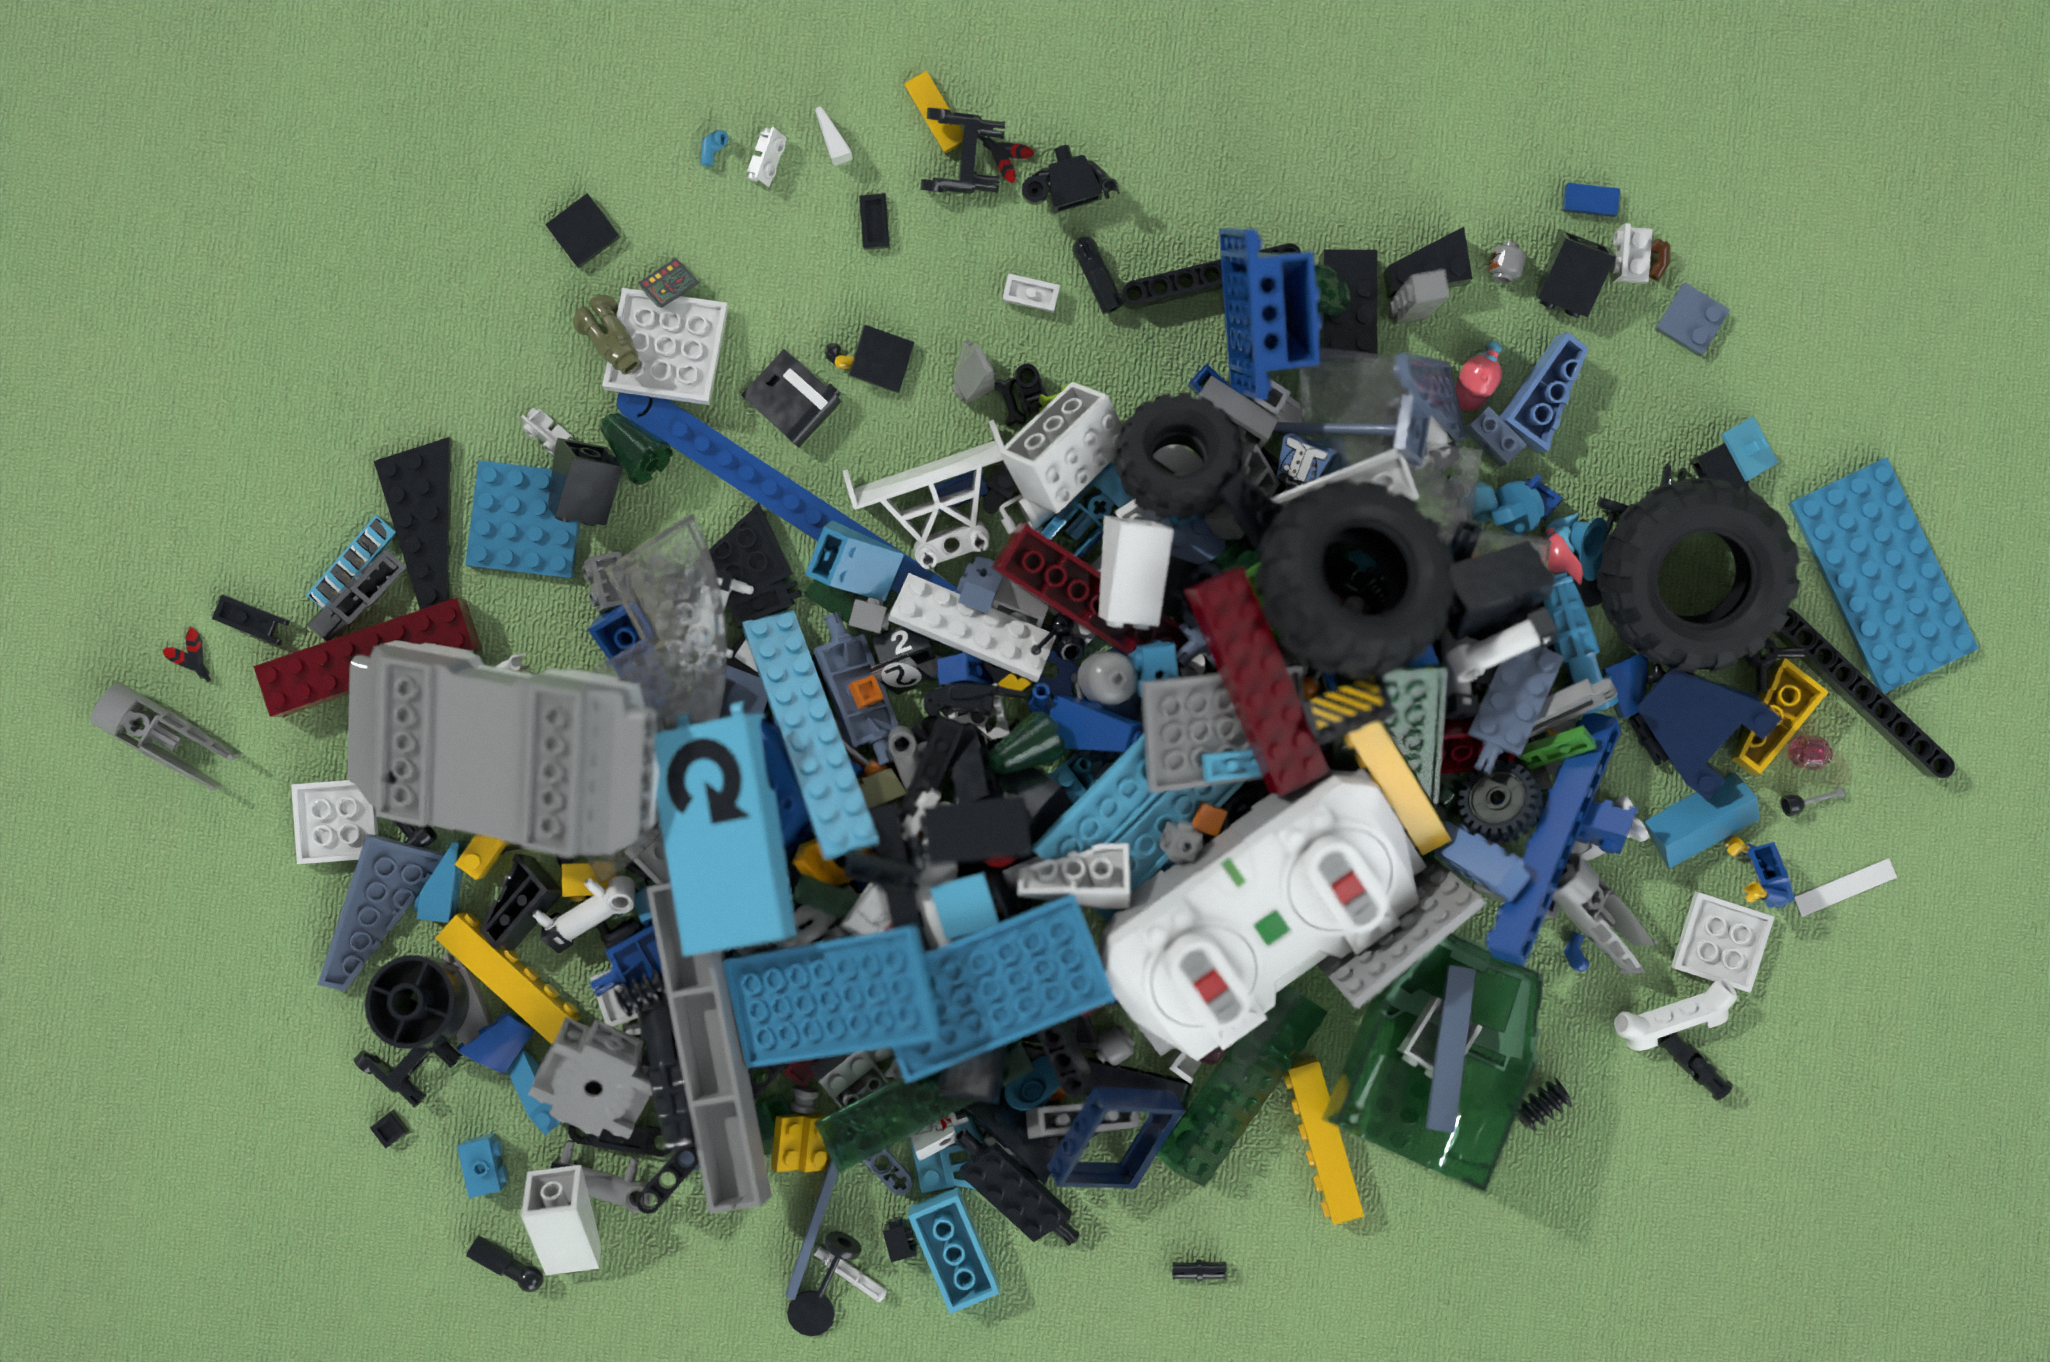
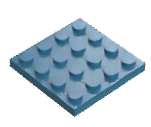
(514, 525)

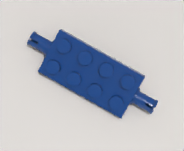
(629, 960)

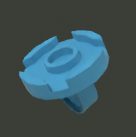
(1518, 507)

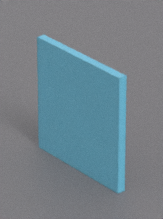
(1749, 448)
(964, 906)

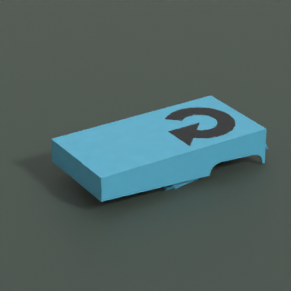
(722, 834)

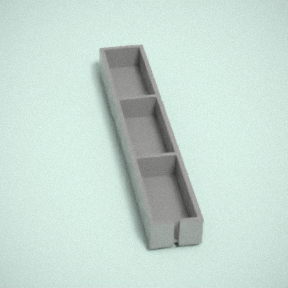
(711, 1066)

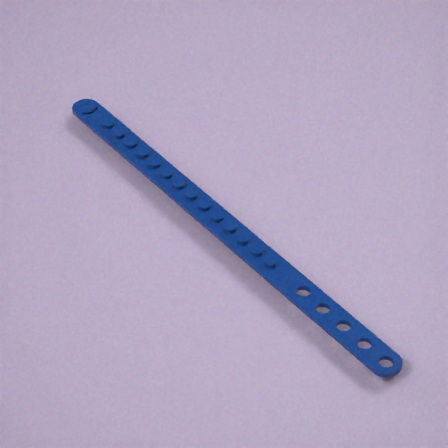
(778, 492)

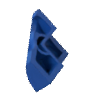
(1630, 681)
(498, 1042)

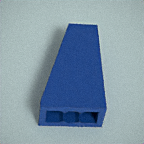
(1092, 726)

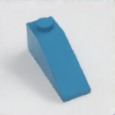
(441, 892)
(522, 1073)

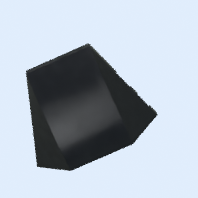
(1044, 798)

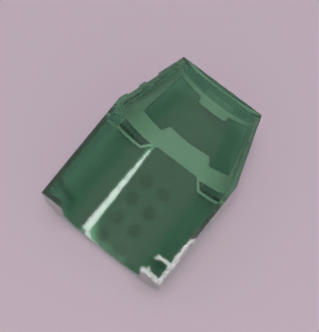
(1389, 1099)

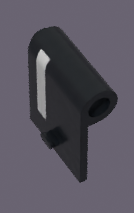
(792, 398)

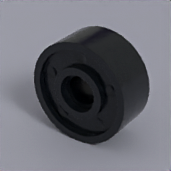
(440, 1008)

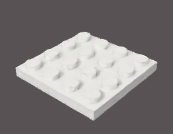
(674, 346)

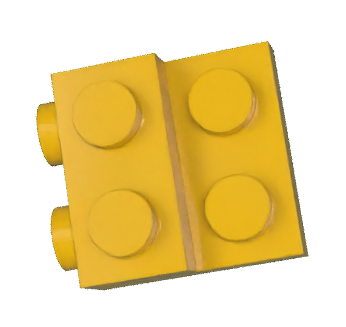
(798, 1144)

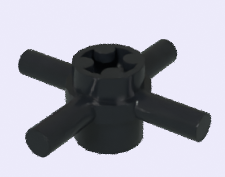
(1771, 656)

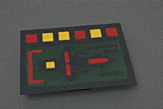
(668, 283)

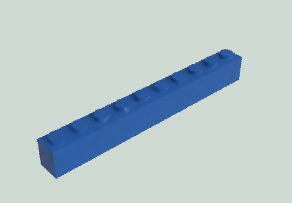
(1553, 842)

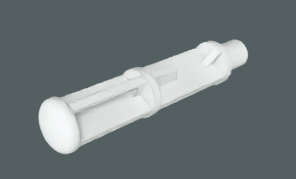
(853, 1275)

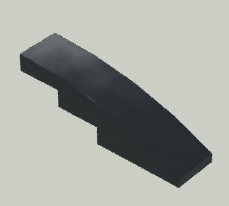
(356, 595)

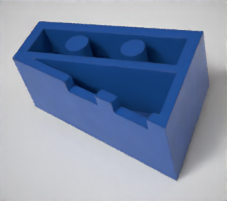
(1607, 826)

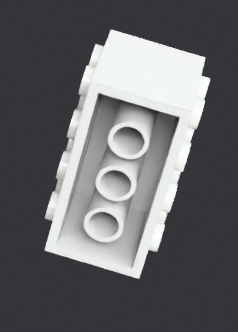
(1063, 447)

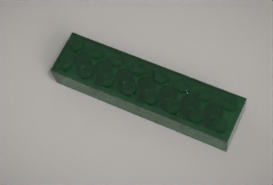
(1240, 1087)
(901, 1112)

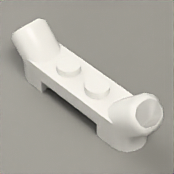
(1708, 1008)

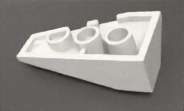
(1094, 876)

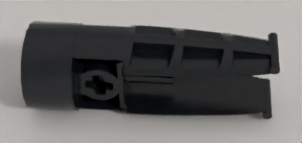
(666, 1077)

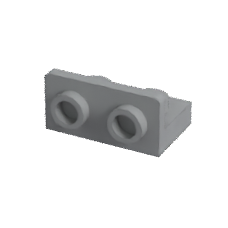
(602, 591)

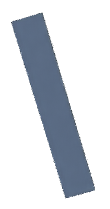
(1450, 1049)
(812, 1231)

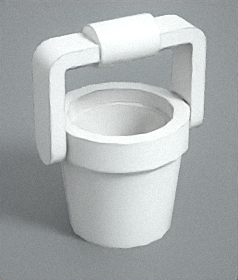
(1032, 512)

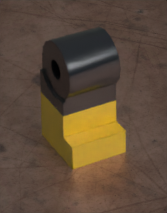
(1006, 678)

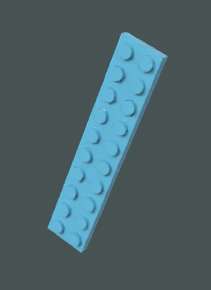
(810, 735)

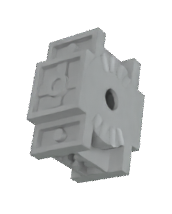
(580, 1063)

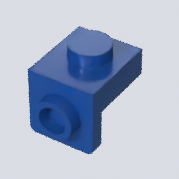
(1550, 498)

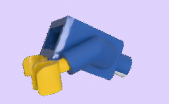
(1772, 878)

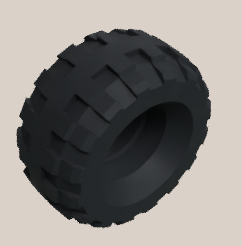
(1185, 423)

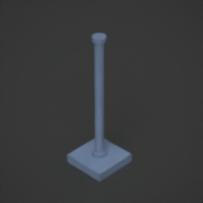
(1410, 432)

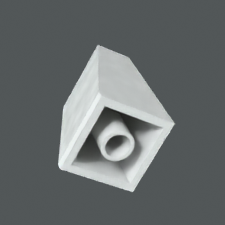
(1133, 571)
(561, 1220)

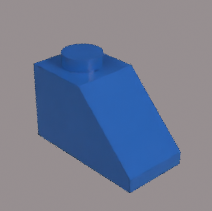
(962, 668)

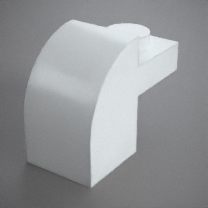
(1281, 404)

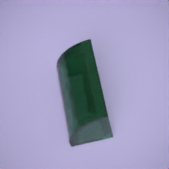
(766, 1111)

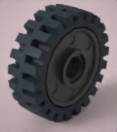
(1512, 816)

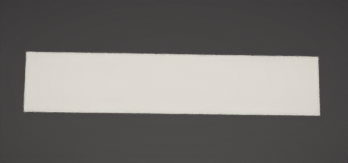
(1845, 887)

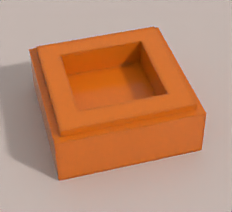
(866, 692)
(1209, 818)

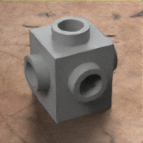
(1180, 841)

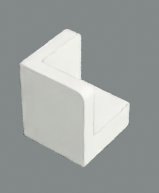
(1183, 1065)

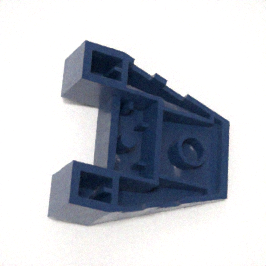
(1694, 720)

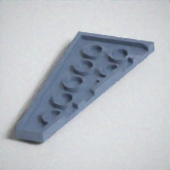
(1434, 387)
(378, 895)

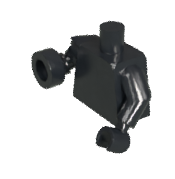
(1070, 180)

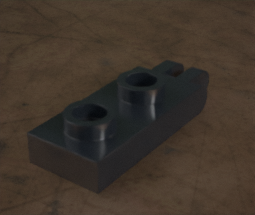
(764, 602)

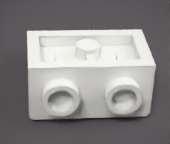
(1632, 254)

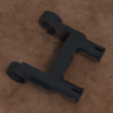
(973, 128)
(399, 1078)

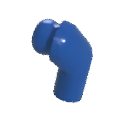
(1574, 954)

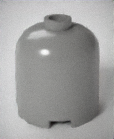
(1107, 678)

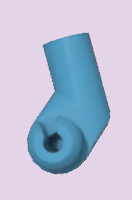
(712, 144)

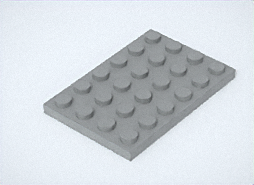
(1188, 720)
(1442, 907)

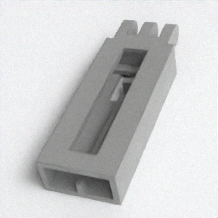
(1572, 703)
(478, 1013)

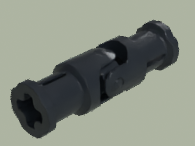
(1695, 1065)

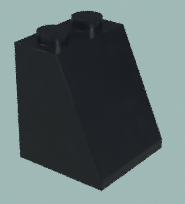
(1574, 274)
(583, 482)

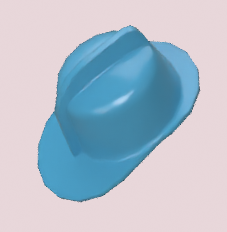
(1587, 542)
(1034, 1089)

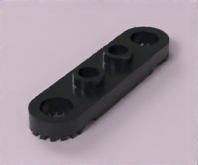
(640, 1141)

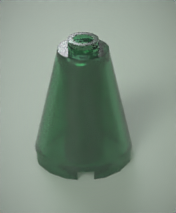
(635, 448)
(1028, 745)

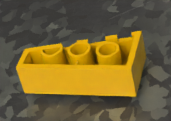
(1794, 698)

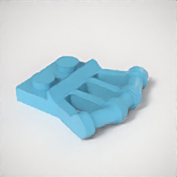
(937, 1170)

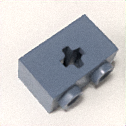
(1495, 437)
(979, 584)

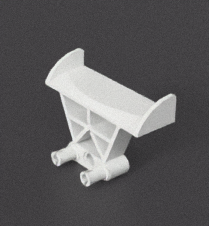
(928, 548)

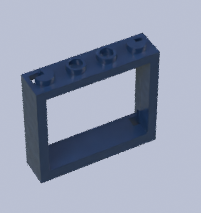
(1164, 1114)

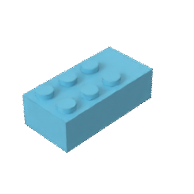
(954, 1249)

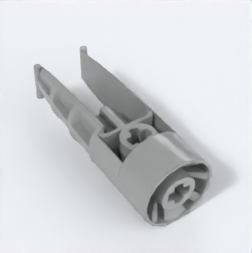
(120, 712)
(1594, 908)

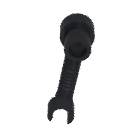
(417, 837)

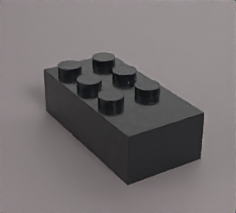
(1357, 325)

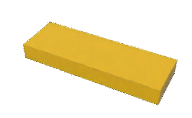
(926, 95)

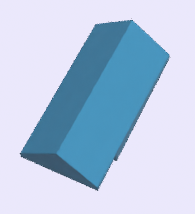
(1699, 823)

